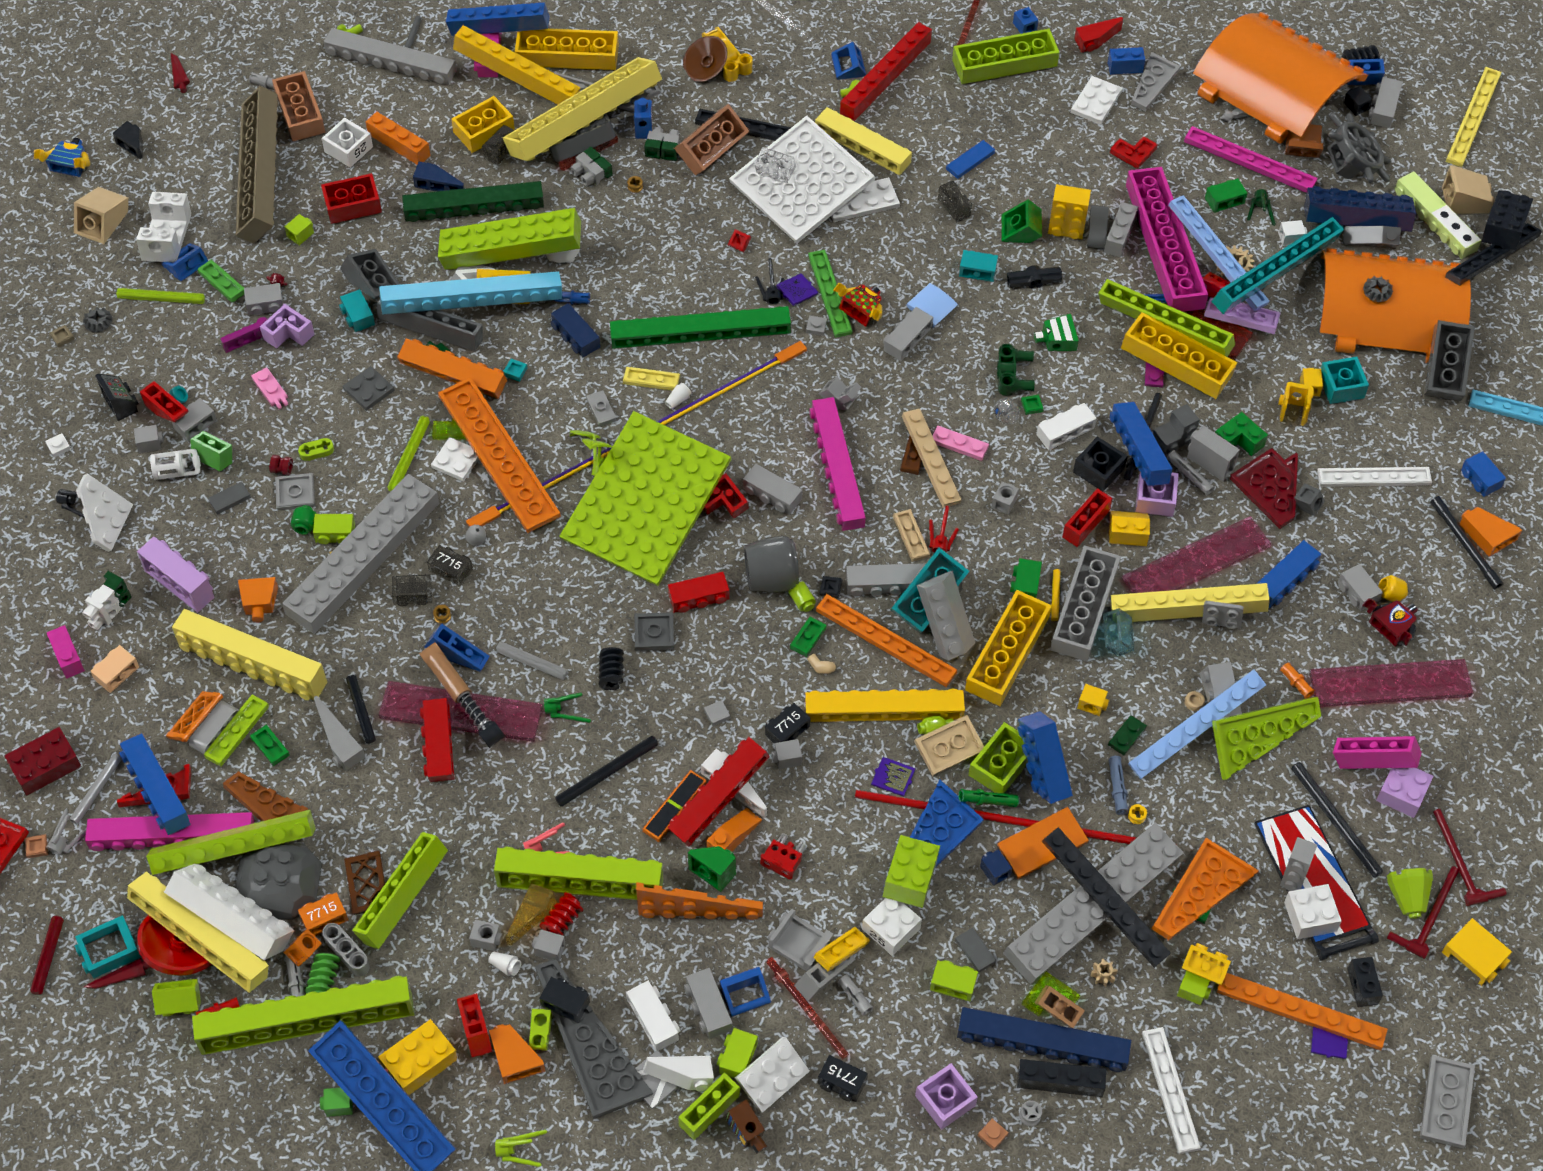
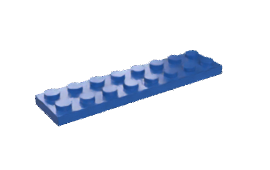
(381, 1099)

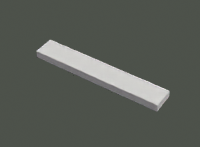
(1374, 476)
(1171, 1090)

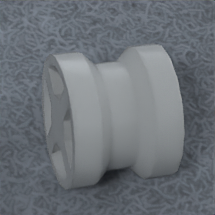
(1028, 1109)

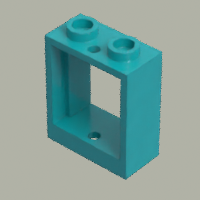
(114, 961)

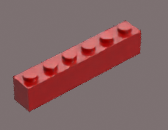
(718, 792)

